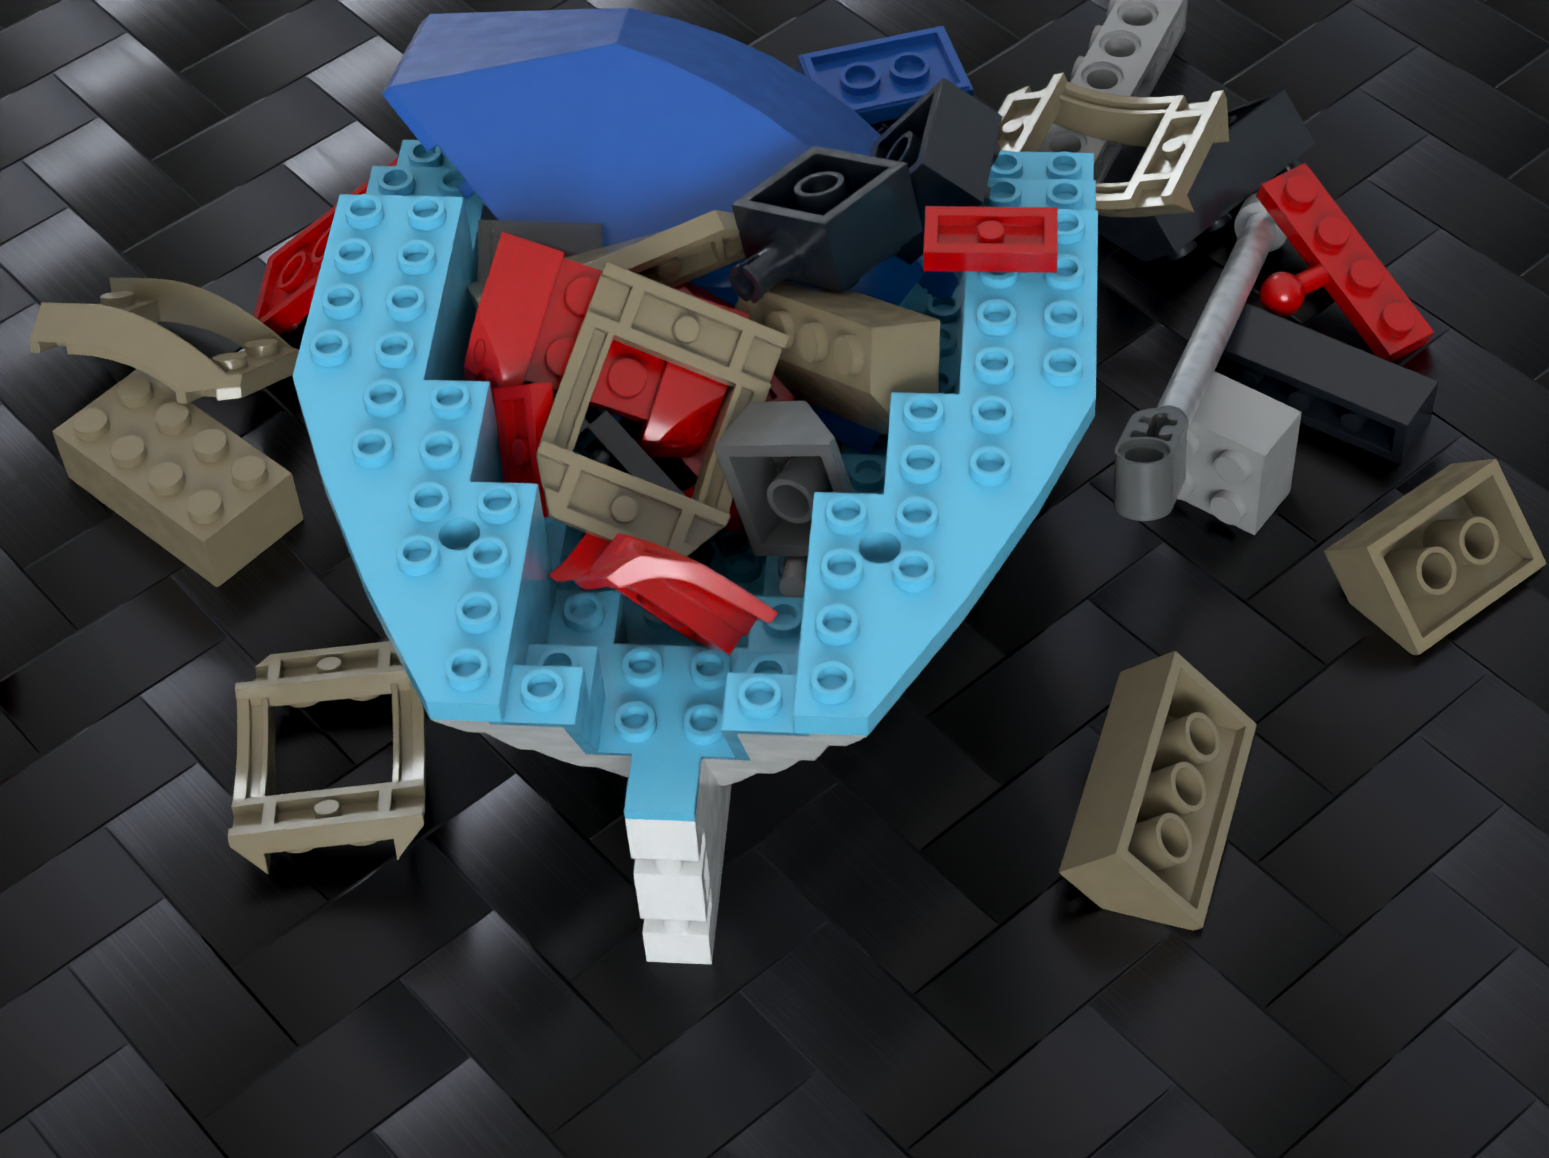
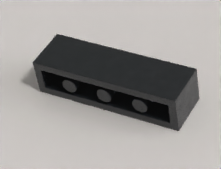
(1330, 383)

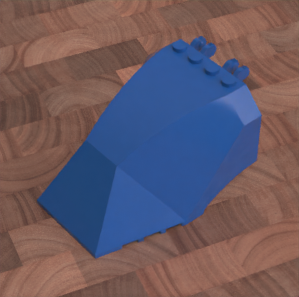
(621, 123)

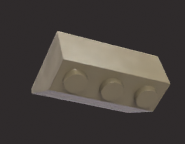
(1437, 555)

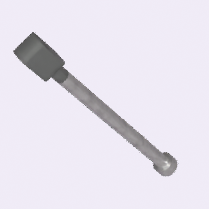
(1153, 444)

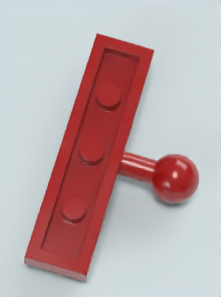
(1340, 263)

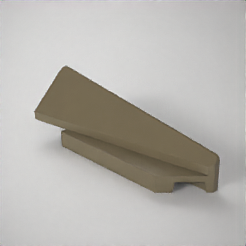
(668, 255)

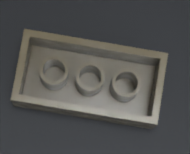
(179, 476)

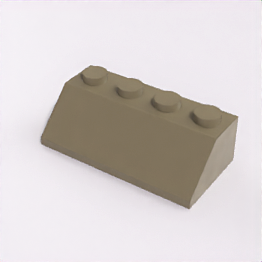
(849, 349)
(1159, 795)

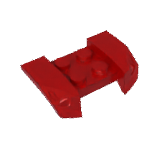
(529, 330)
(669, 586)

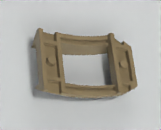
(1168, 126)
(128, 332)
(680, 332)
(336, 815)

